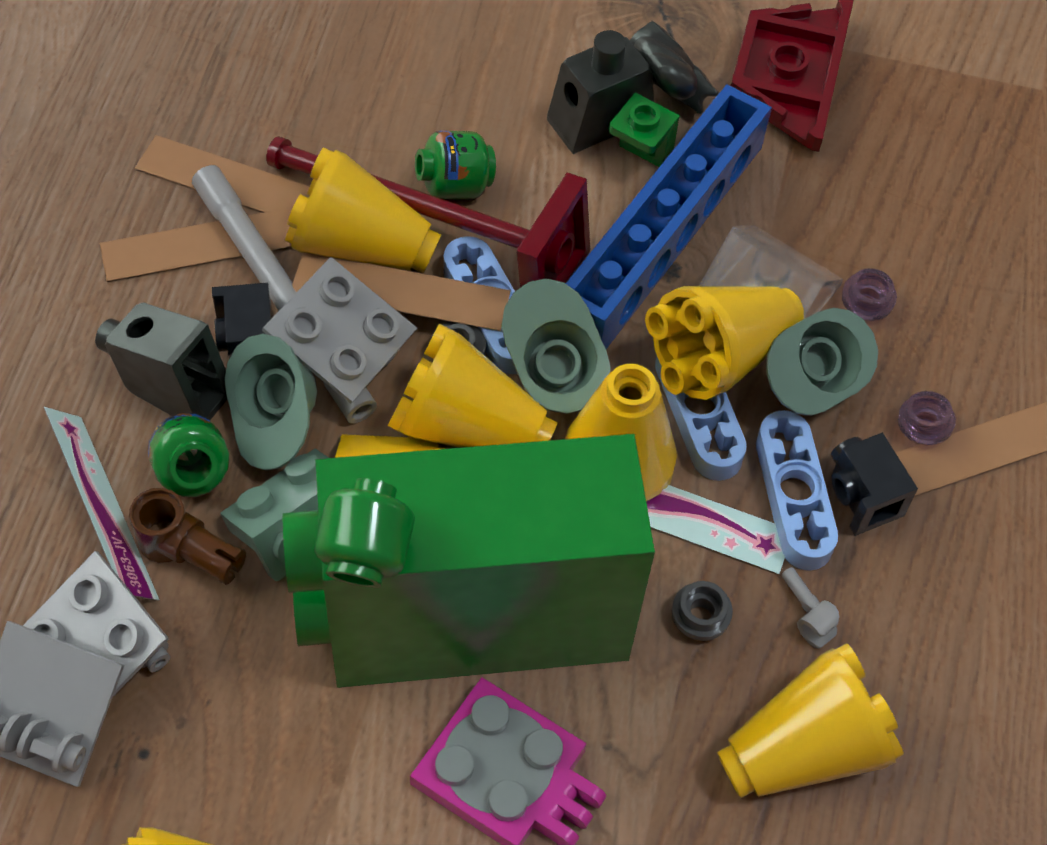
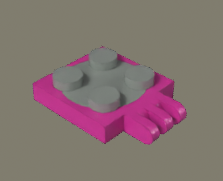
(508, 770)

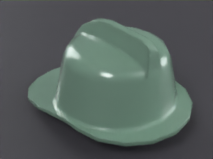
(554, 345)
(821, 361)
(269, 400)

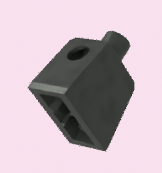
(595, 88)
(166, 360)

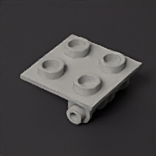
(340, 329)
(104, 618)
(52, 702)

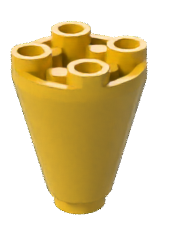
(358, 218)
(717, 334)
(467, 400)
(632, 404)
(813, 731)

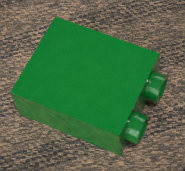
(508, 566)

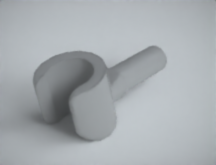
(821, 618)

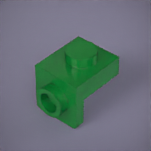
(646, 129)

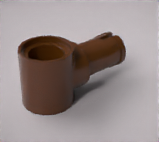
(183, 539)

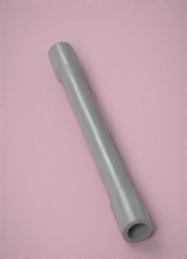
(228, 209)

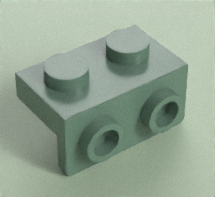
(259, 510)

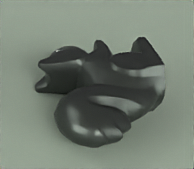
(672, 67)

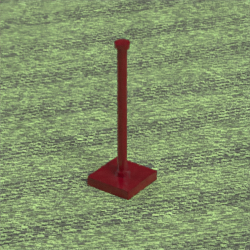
(546, 251)

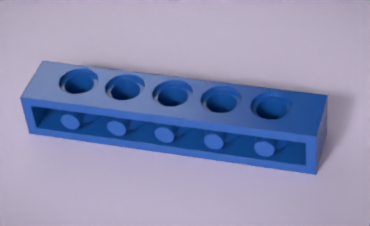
(670, 210)

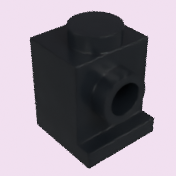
(240, 313)
(871, 482)

